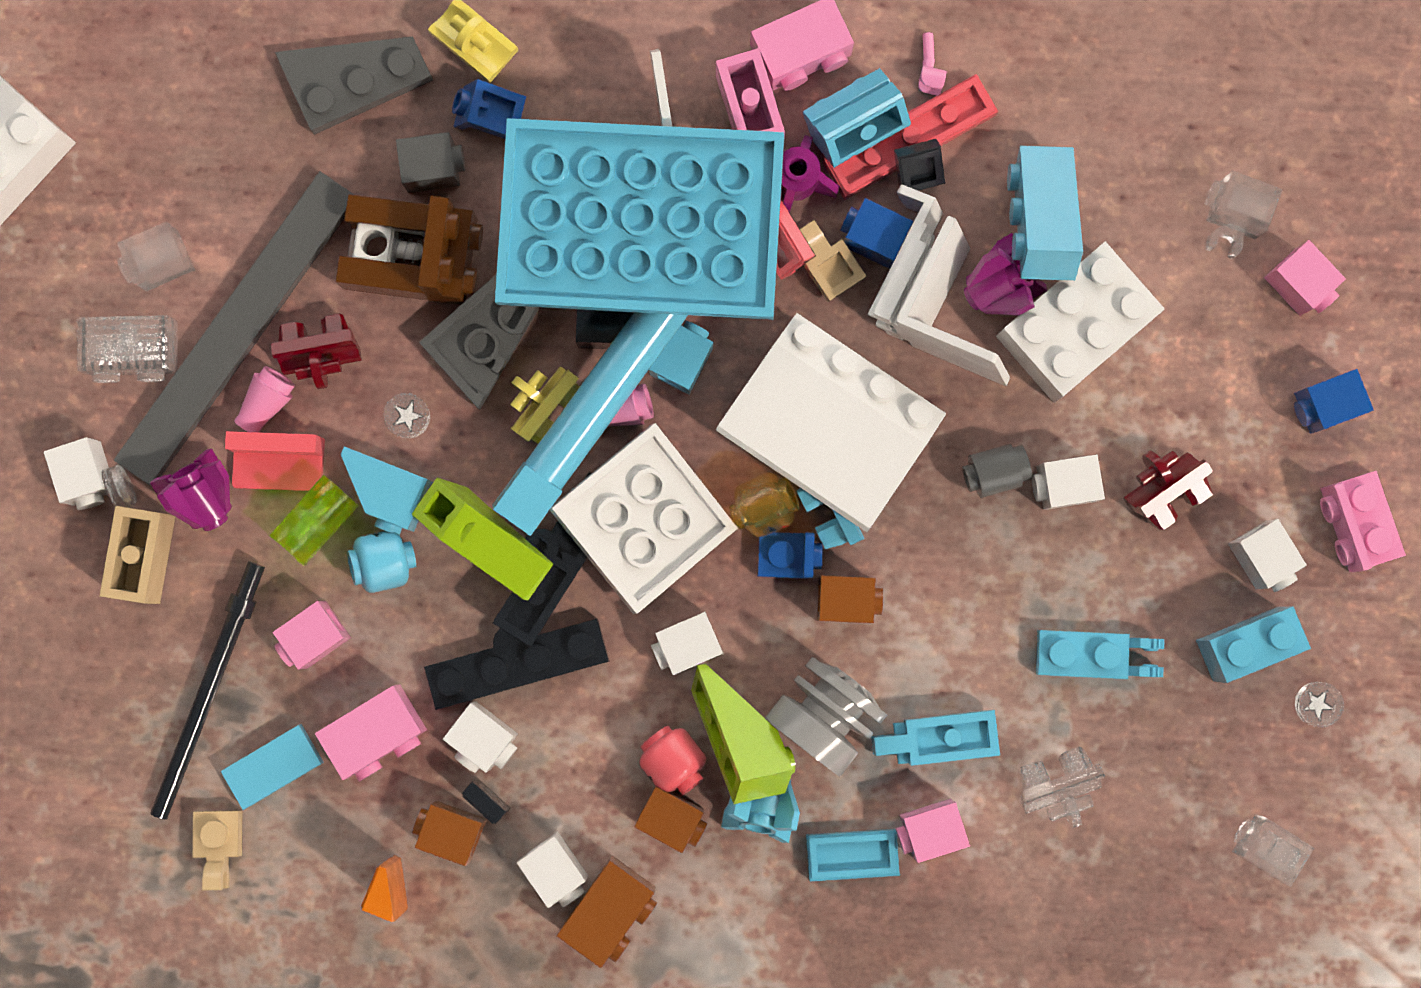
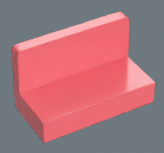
(275, 460)

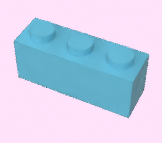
(1045, 213)

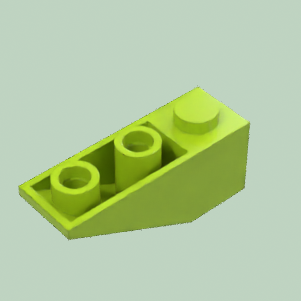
(482, 536)

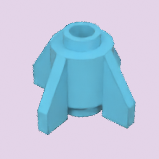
(768, 815)

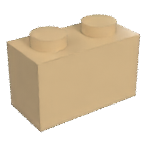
(137, 555)

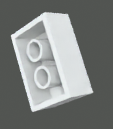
(1080, 323)

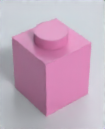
(1306, 279)
(310, 636)
(932, 831)

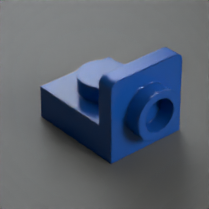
(486, 107)
(789, 555)

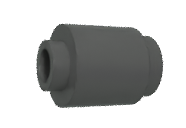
(997, 470)

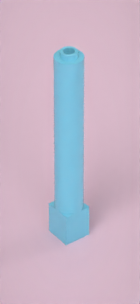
(584, 419)

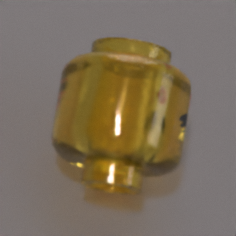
(764, 504)

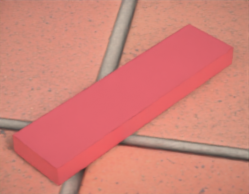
(939, 118)

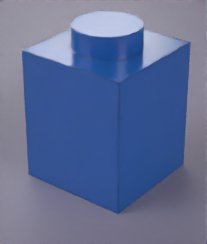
(875, 232)
(1332, 402)

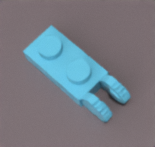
(1092, 655)

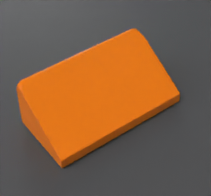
(387, 891)

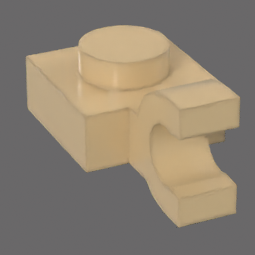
(833, 266)
(217, 838)

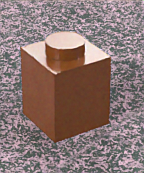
(848, 599)
(671, 820)
(448, 832)

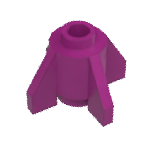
(800, 187)
(997, 283)
(197, 492)

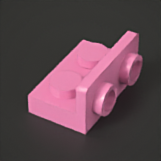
(1361, 522)

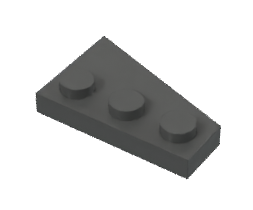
(351, 77)
(478, 341)

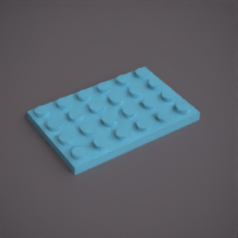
(640, 218)

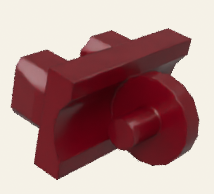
(316, 354)
(1164, 482)

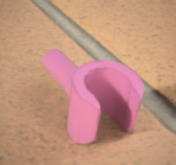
(931, 79)

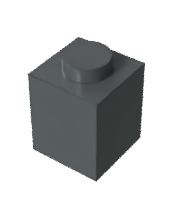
(430, 162)

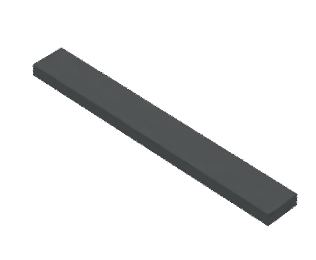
(235, 330)

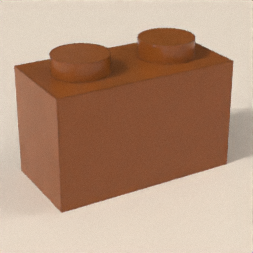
(607, 912)

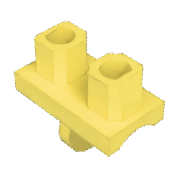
(473, 40)
(534, 420)

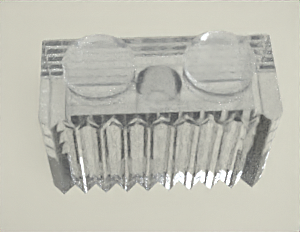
(127, 347)

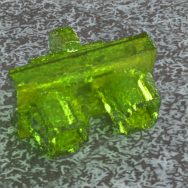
(314, 520)

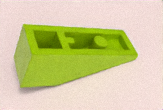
(742, 739)

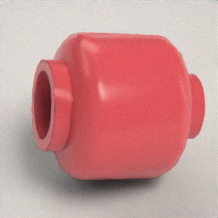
(673, 760)

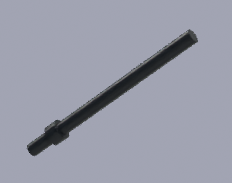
(238, 608)

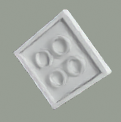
(643, 518)

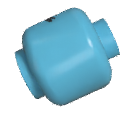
(380, 561)

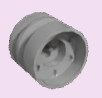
(826, 715)

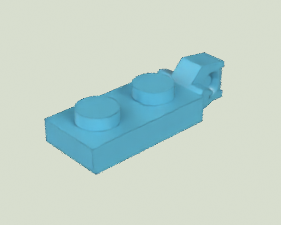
(941, 738)

